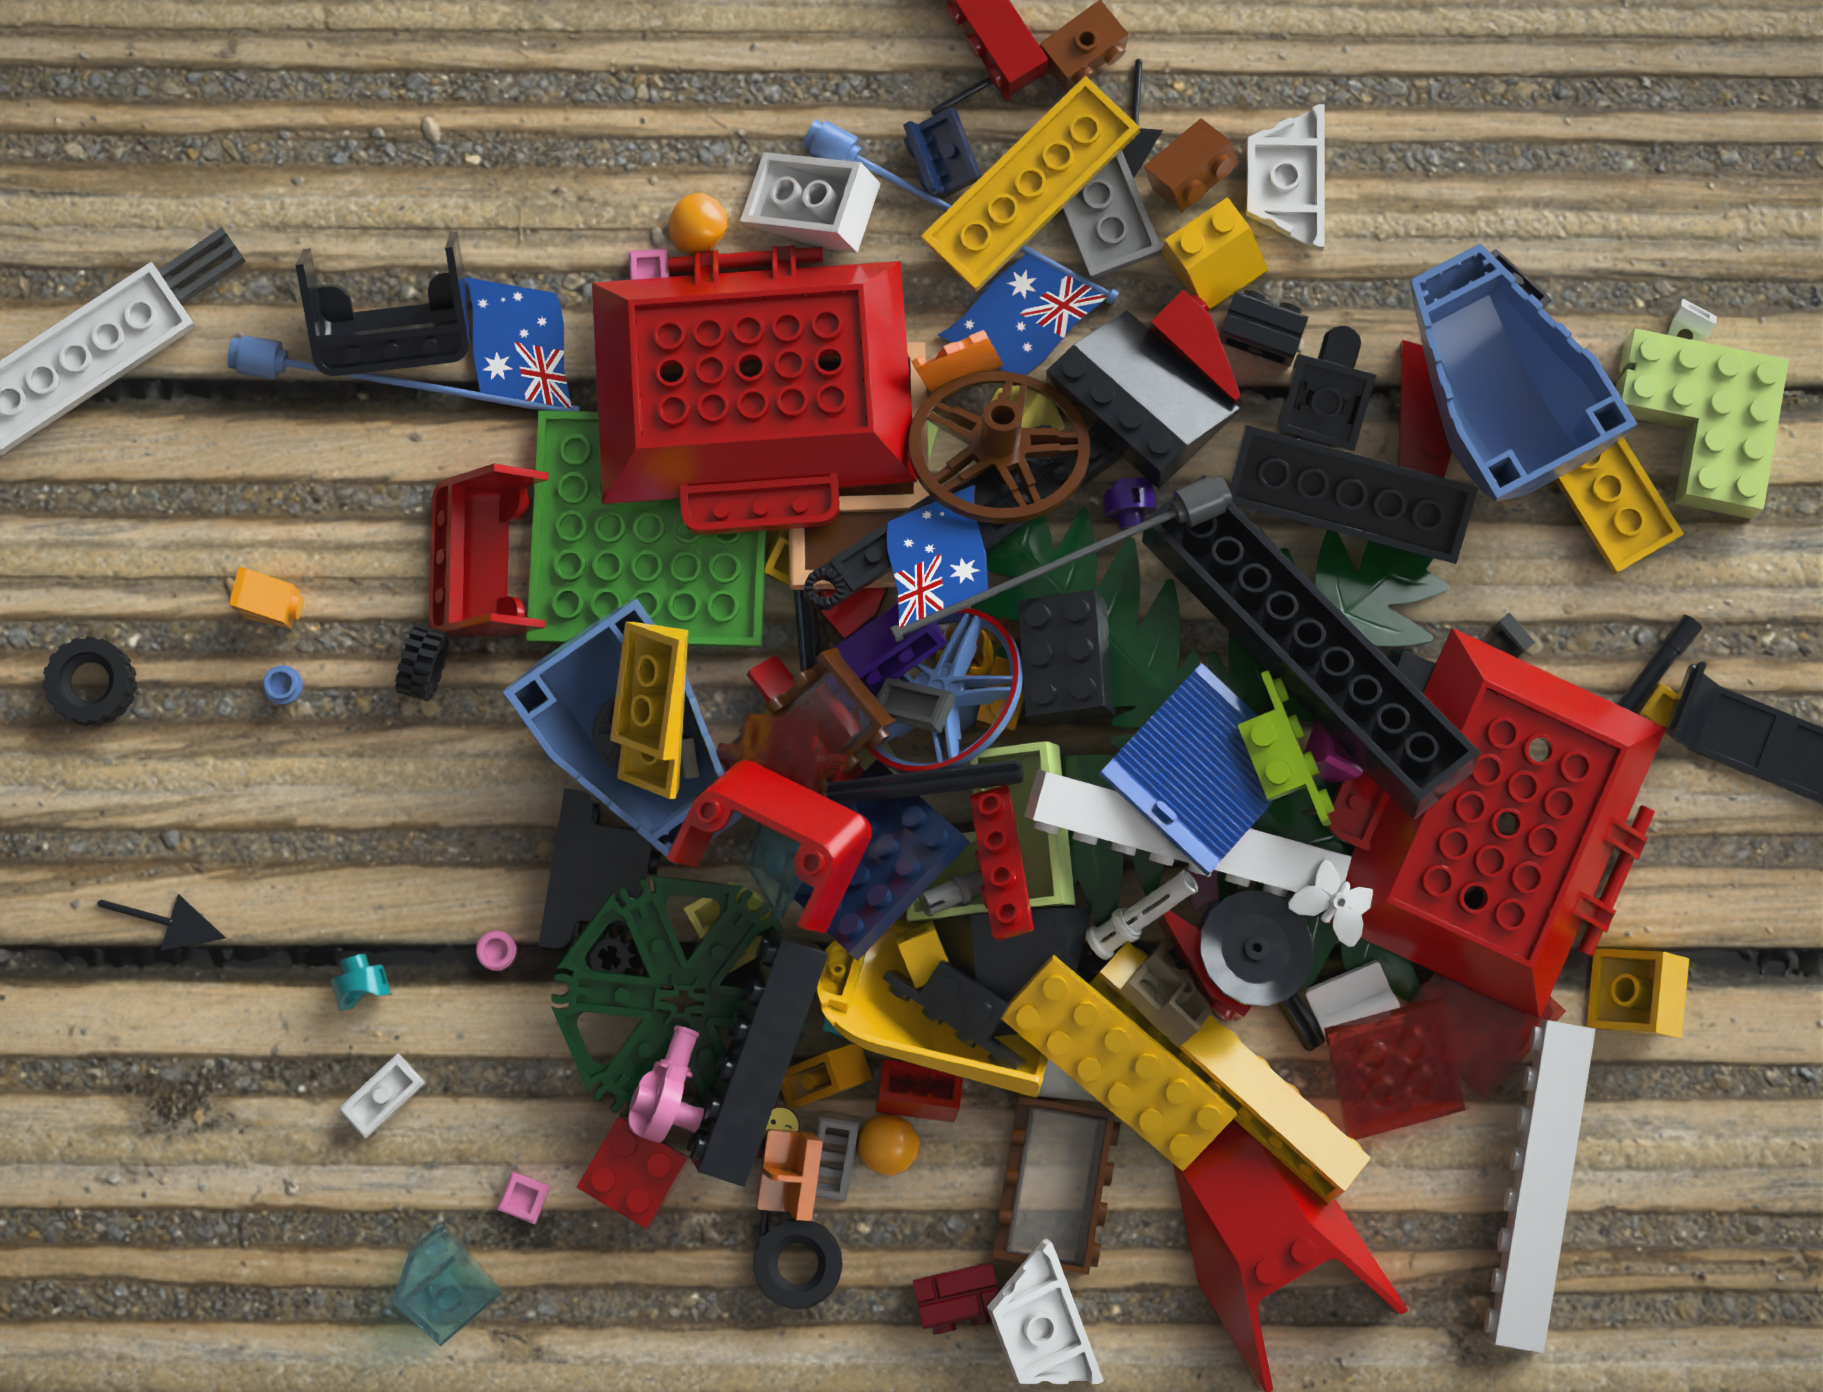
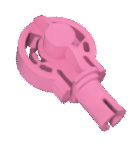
(658, 1096)

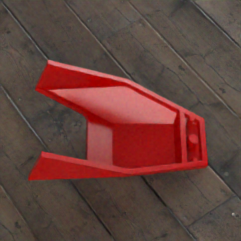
(1256, 1231)

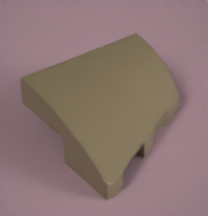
(1167, 995)

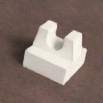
(1693, 318)

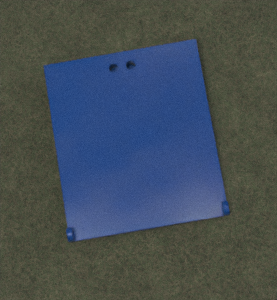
(1193, 770)

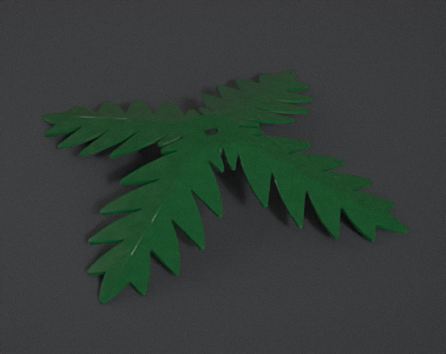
(1147, 675)

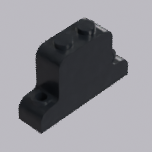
(587, 867)

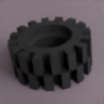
(422, 662)

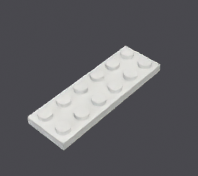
(87, 353)

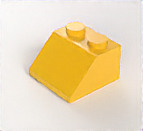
(1215, 254)
(1638, 992)

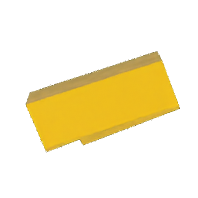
(651, 707)

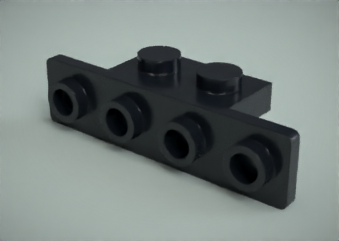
(962, 1004)

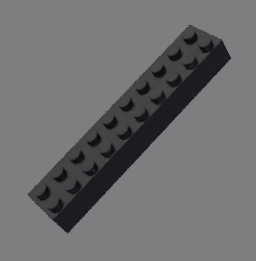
(1318, 656)

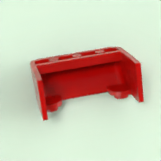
(472, 552)
(829, 833)

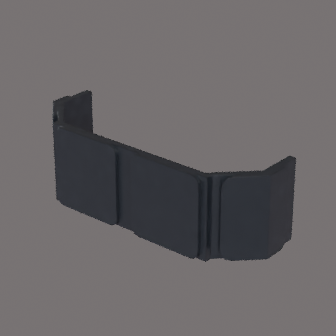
(1747, 735)

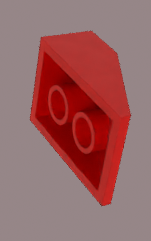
(1187, 948)

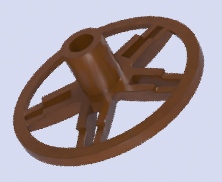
(1000, 443)

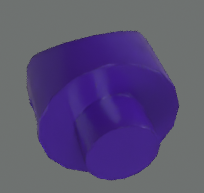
(1129, 501)

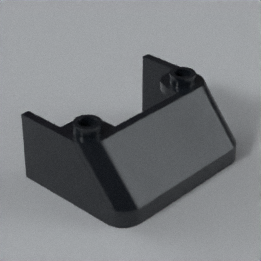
(388, 337)

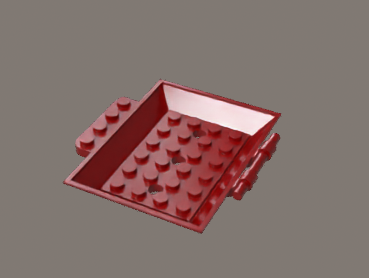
(765, 444)
(1539, 876)

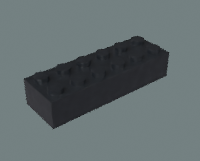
(1351, 494)
(756, 1057)

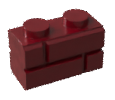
(956, 1297)

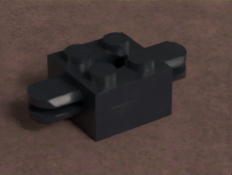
(1327, 394)

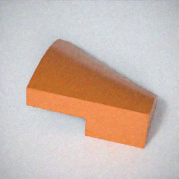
(958, 359)

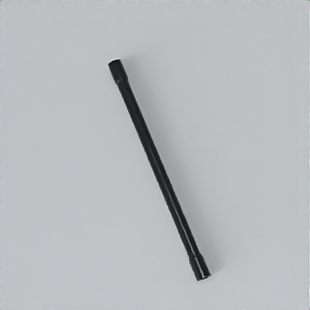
(1672, 647)

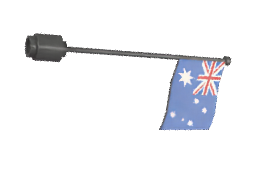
(944, 564)

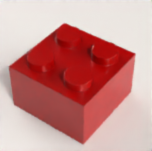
(633, 1174)

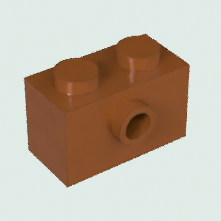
(1085, 45)
(1191, 165)

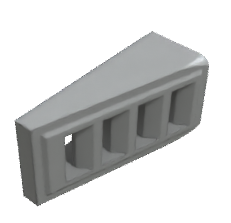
(844, 1122)

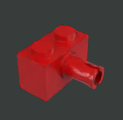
(918, 1092)

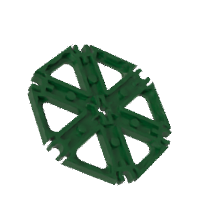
(665, 965)

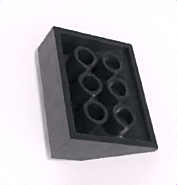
(1141, 396)

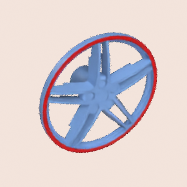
(965, 708)

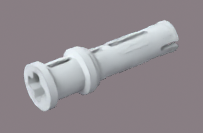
(1128, 926)

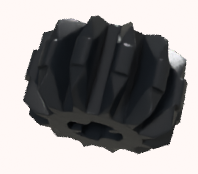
(623, 952)

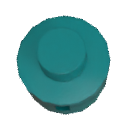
(358, 981)

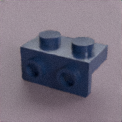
(942, 153)

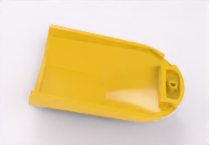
(872, 1017)

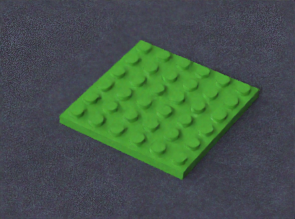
(605, 555)

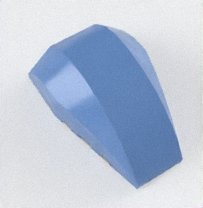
(1510, 379)
(559, 705)

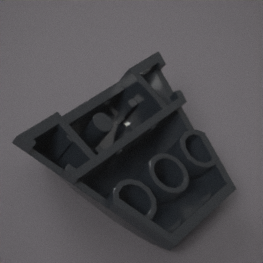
(1012, 962)

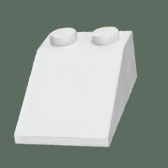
(812, 200)

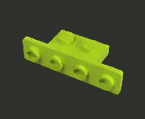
(1278, 755)

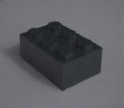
(1066, 658)

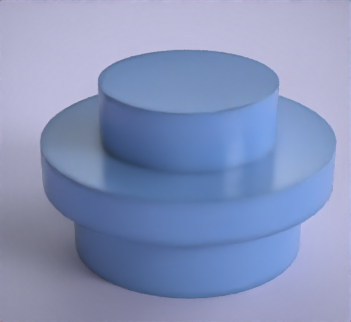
(282, 685)

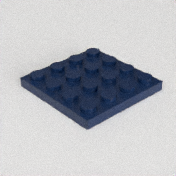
(903, 858)

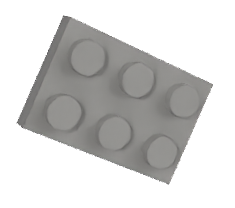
(1111, 222)

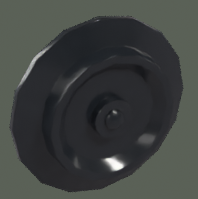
(1256, 948)

